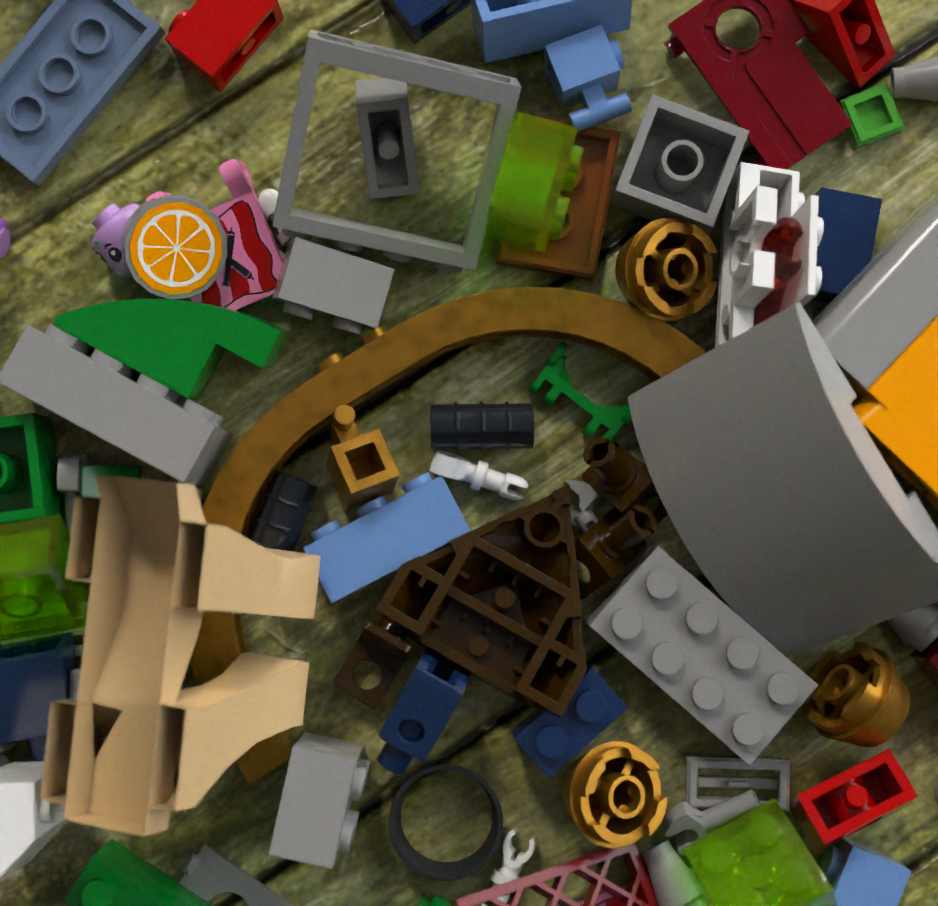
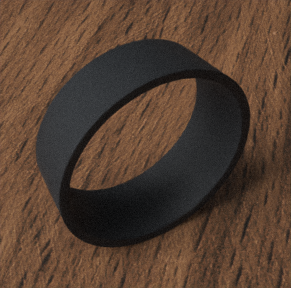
(445, 870)

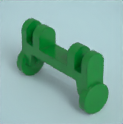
(557, 374)

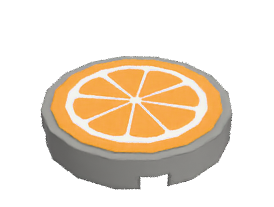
(174, 246)

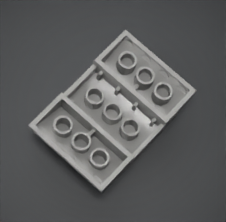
(784, 488)

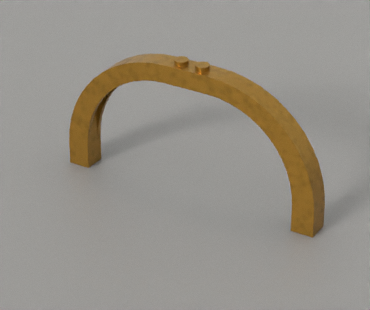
(382, 360)

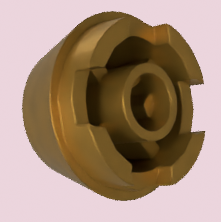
(667, 269)
(857, 697)
(614, 794)

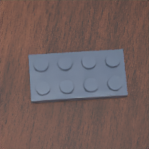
(66, 77)

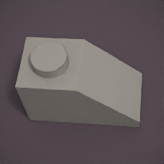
(387, 137)

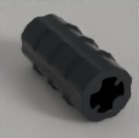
(482, 426)
(283, 512)

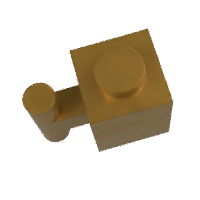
(359, 464)

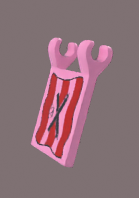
(252, 253)

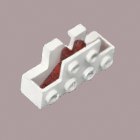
(765, 248)

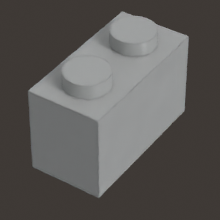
(332, 285)

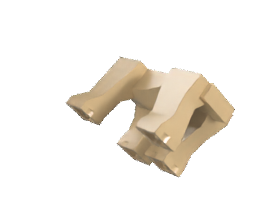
(133, 736)

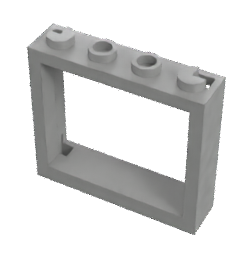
(410, 69)

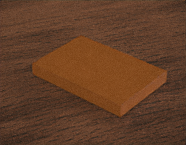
(584, 222)

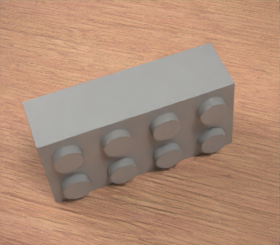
(107, 402)
(701, 653)

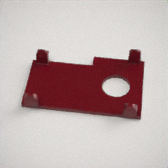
(766, 85)

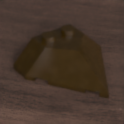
(501, 604)

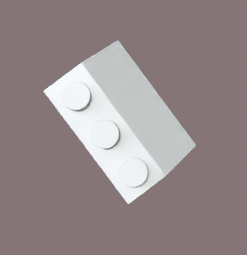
(24, 818)

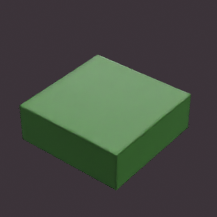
(872, 116)

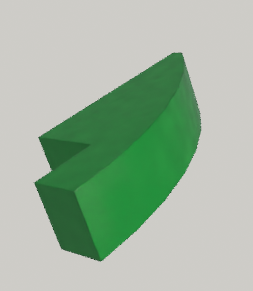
(174, 338)

